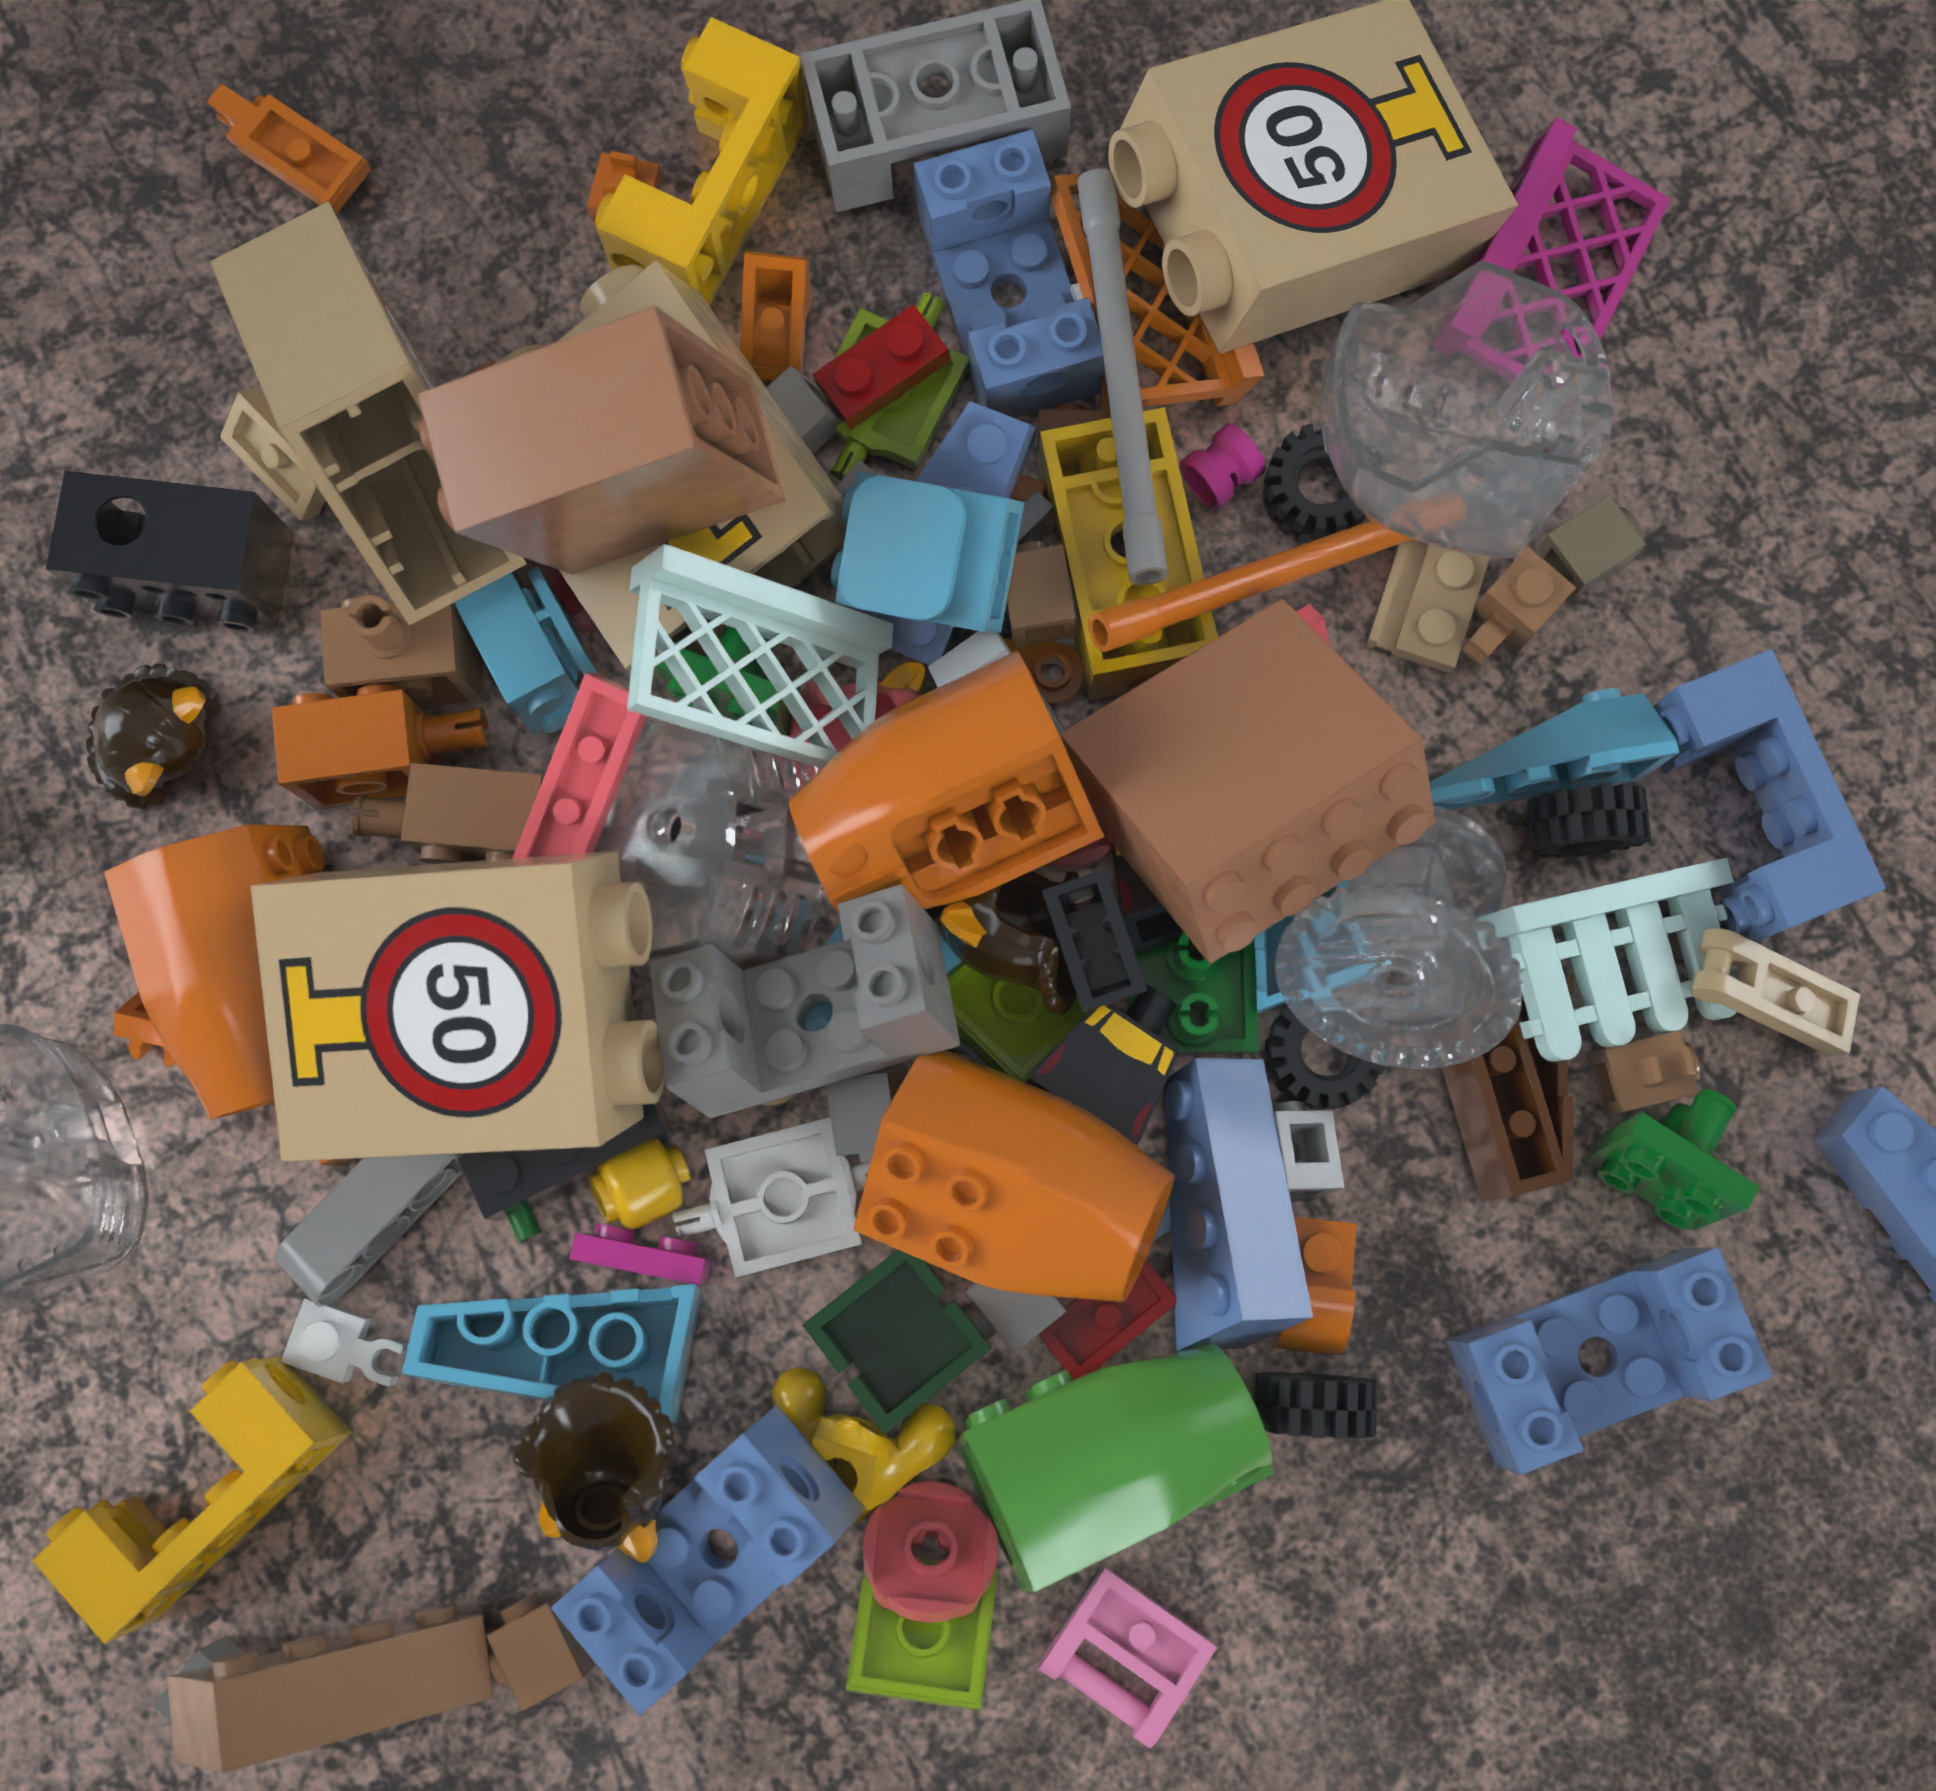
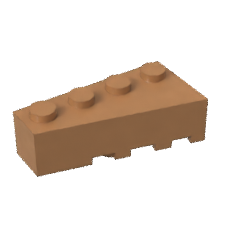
(328, 1690)

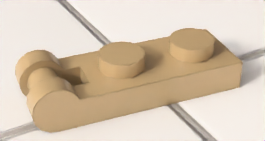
(1776, 992)

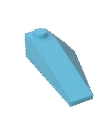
(1589, 744)

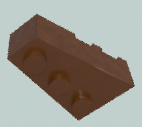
(1514, 1115)

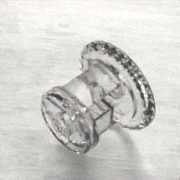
(1414, 916)

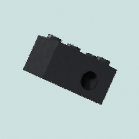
(185, 559)

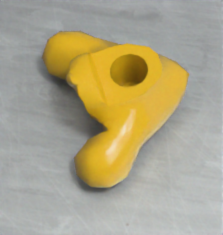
(857, 1448)

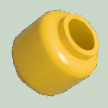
(640, 1184)

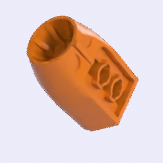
(946, 794)
(197, 952)
(1010, 1185)

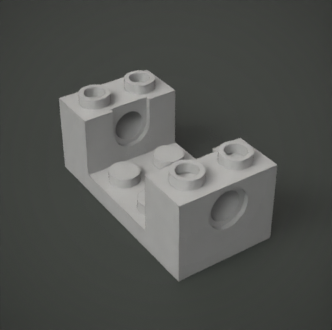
(874, 115)
(743, 1036)

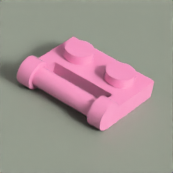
(1142, 1639)

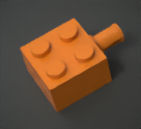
(364, 743)

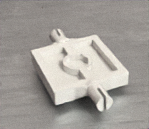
(779, 1198)

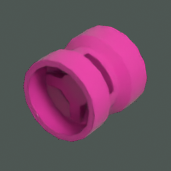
(1224, 465)

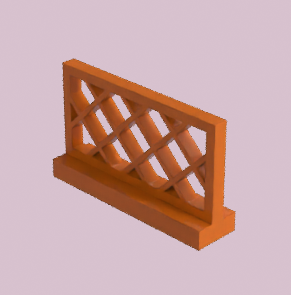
(1227, 374)

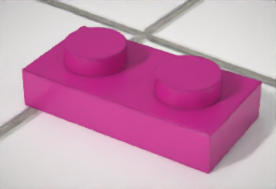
(614, 1248)

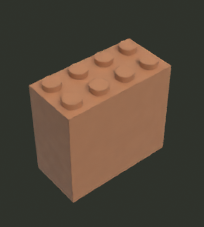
(600, 444)
(1251, 778)

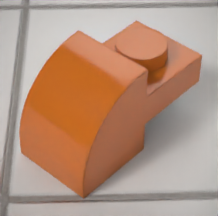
(1328, 1267)

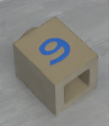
(1593, 545)

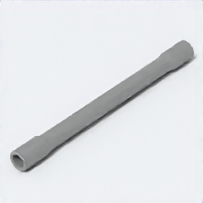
(1141, 523)

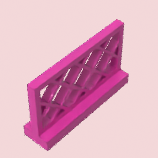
(1533, 187)

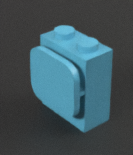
(927, 552)
(528, 647)

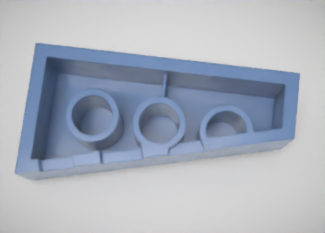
(980, 456)
(1890, 1168)
(1230, 1208)

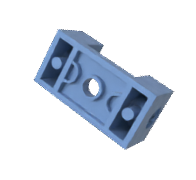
(992, 228)
(1801, 803)
(1669, 1334)
(663, 1615)

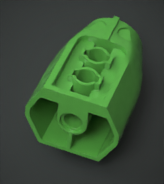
(1112, 1458)

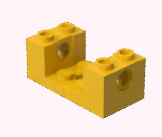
(757, 109)
(1088, 507)
(125, 1566)

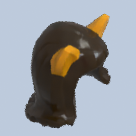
(148, 732)
(1013, 938)
(599, 1464)

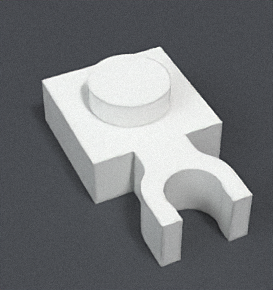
(334, 1342)

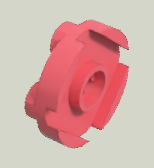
(921, 1590)

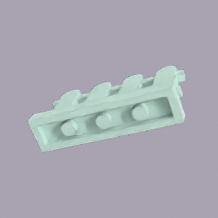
(1595, 961)

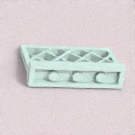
(757, 611)

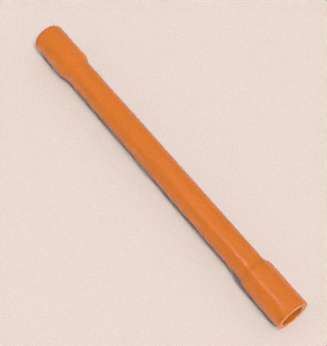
(1145, 615)

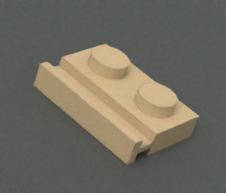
(1427, 604)

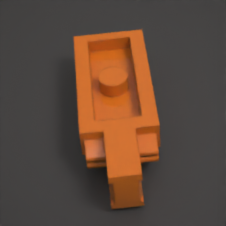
(290, 147)

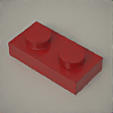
(882, 367)
(1099, 1329)

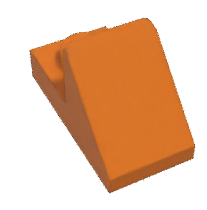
(774, 312)

